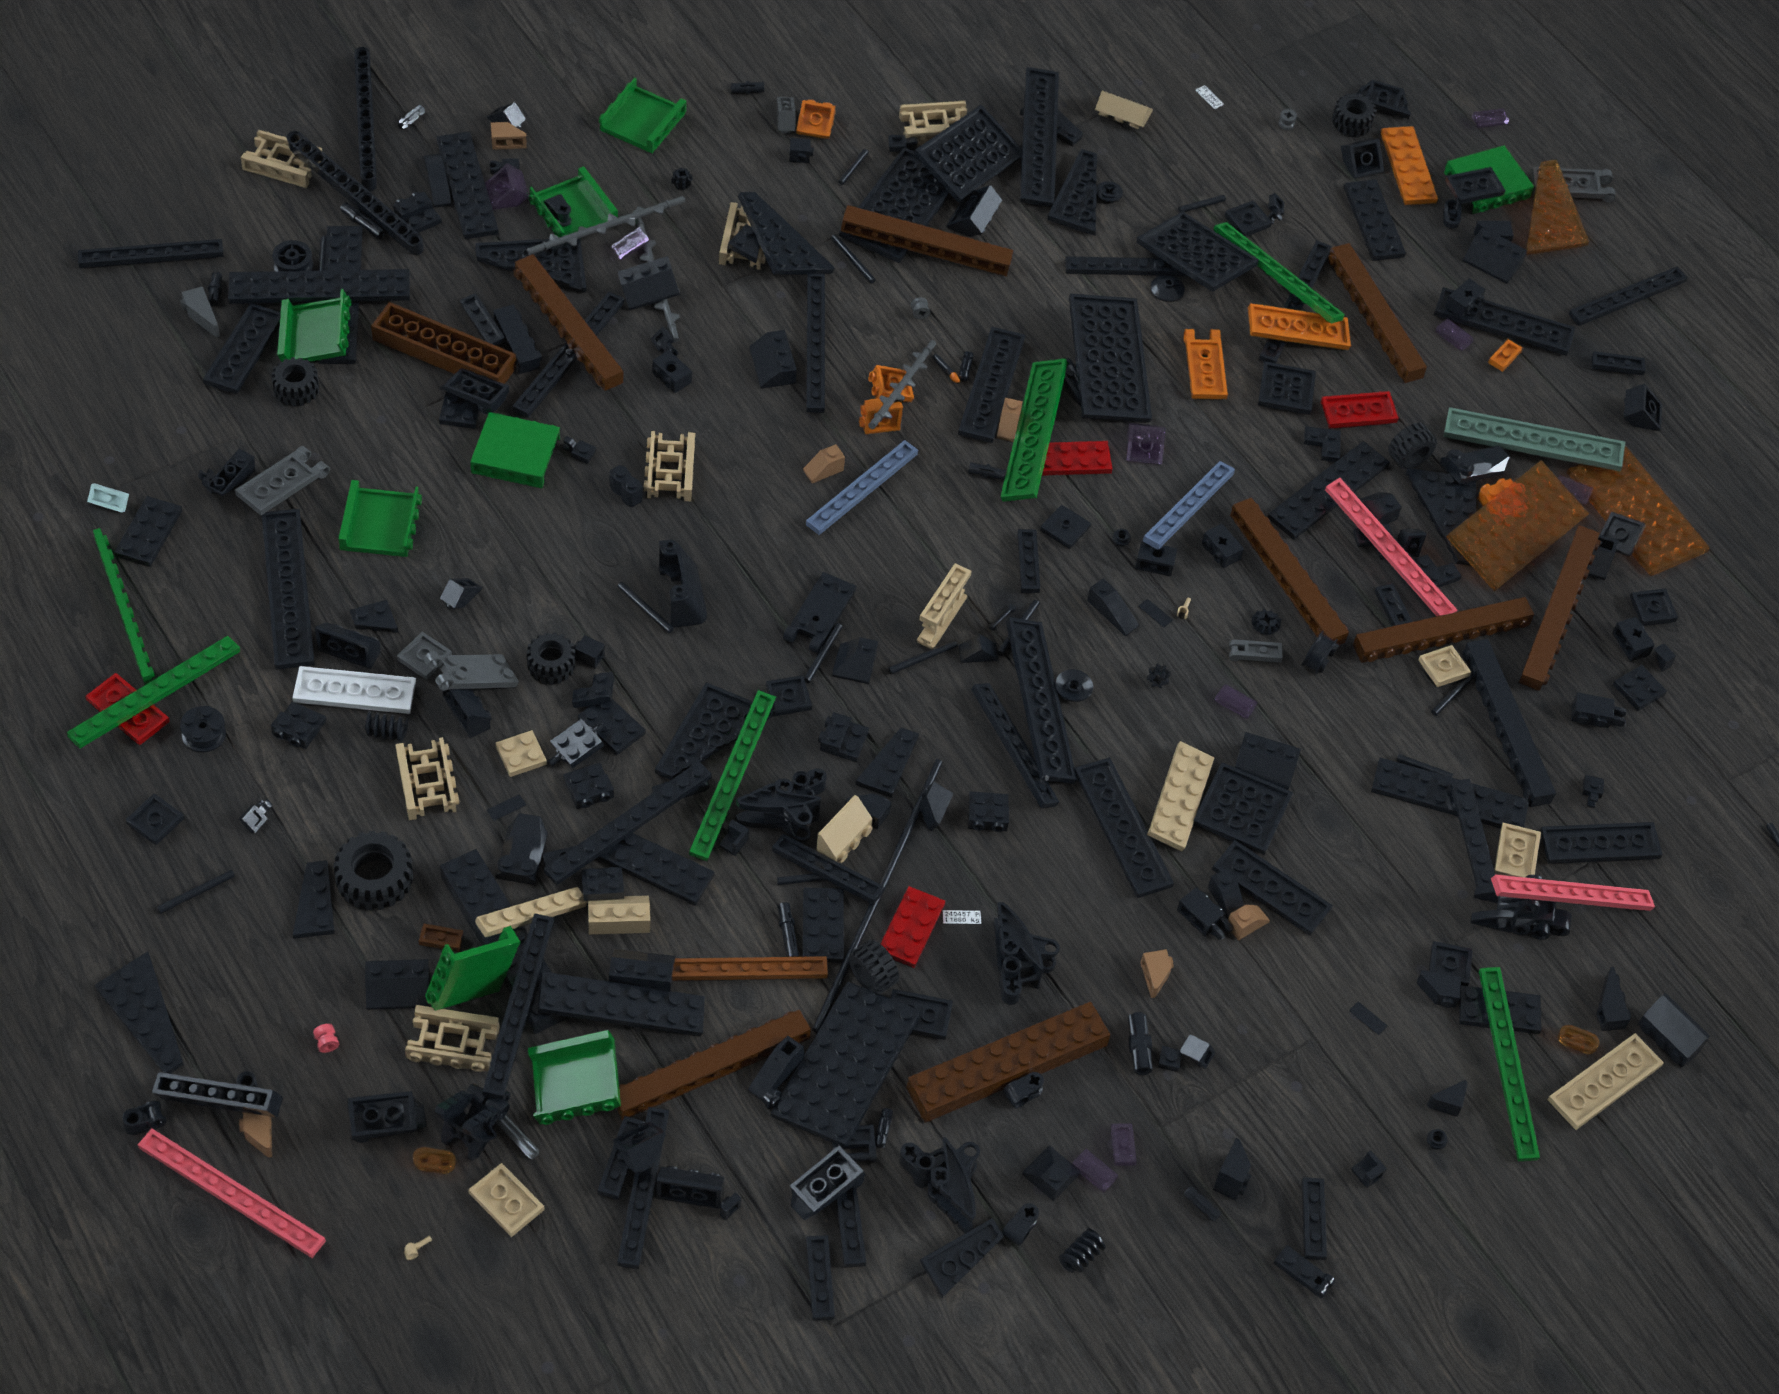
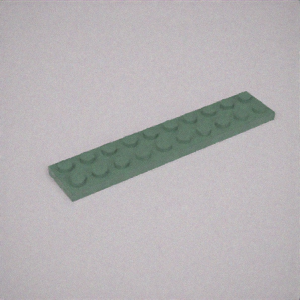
(1534, 439)

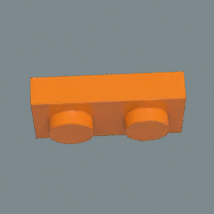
(1505, 355)

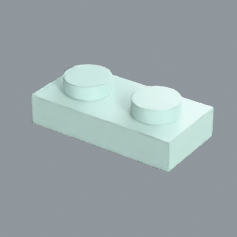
(108, 497)

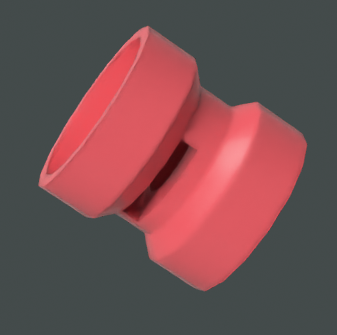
(326, 1040)

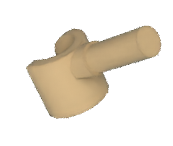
(1184, 609)
(411, 1248)

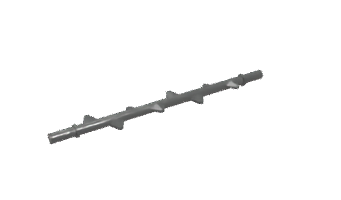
(601, 228)
(662, 305)
(898, 387)

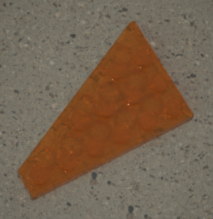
(1554, 215)

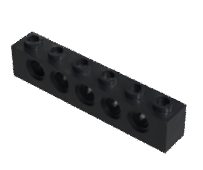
(217, 1094)

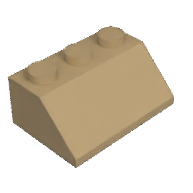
(1123, 110)
(845, 831)
(619, 915)

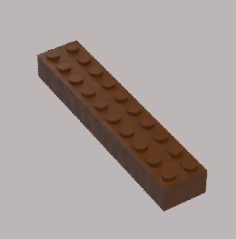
(1007, 1060)

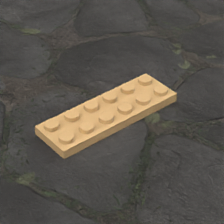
(1180, 796)
(1605, 1081)

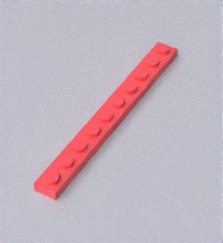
(1389, 548)
(1572, 892)
(232, 1193)

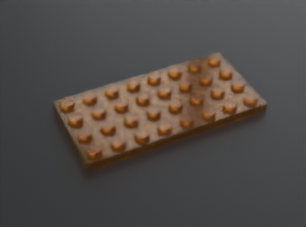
(1635, 494)
(1517, 525)

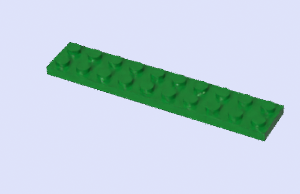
(1034, 430)

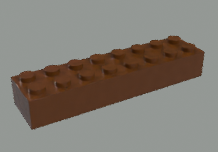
(441, 344)

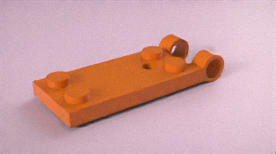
(1206, 373)

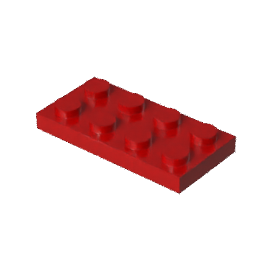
(1359, 409)
(1078, 458)
(139, 726)
(912, 926)

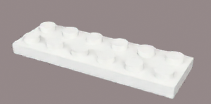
(354, 690)

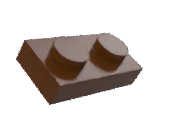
(439, 936)

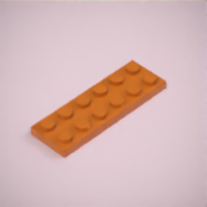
(1409, 165)
(1297, 327)

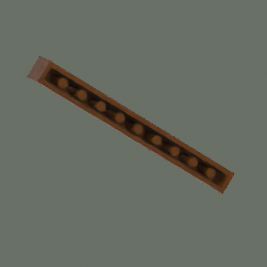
(926, 240)
(1377, 313)
(568, 322)
(1288, 571)
(1559, 608)
(1443, 630)
(710, 1064)

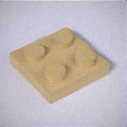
(1444, 666)
(521, 753)

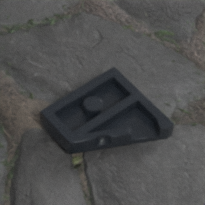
(745, 243)

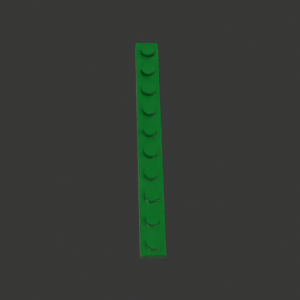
(1282, 275)
(122, 601)
(153, 692)
(732, 776)
(1509, 1064)

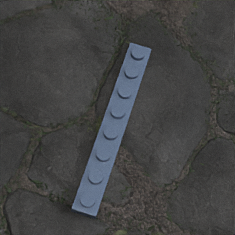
(861, 487)
(1188, 505)

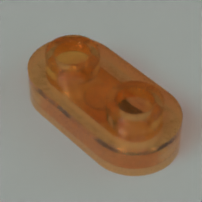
(1578, 1038)
(435, 1159)

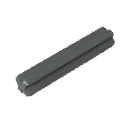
(518, 1137)

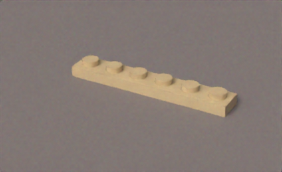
(523, 913)

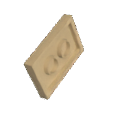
(1517, 851)
(506, 1199)

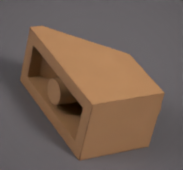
(507, 136)
(1009, 419)
(825, 464)
(1247, 920)
(1156, 969)
(257, 1131)

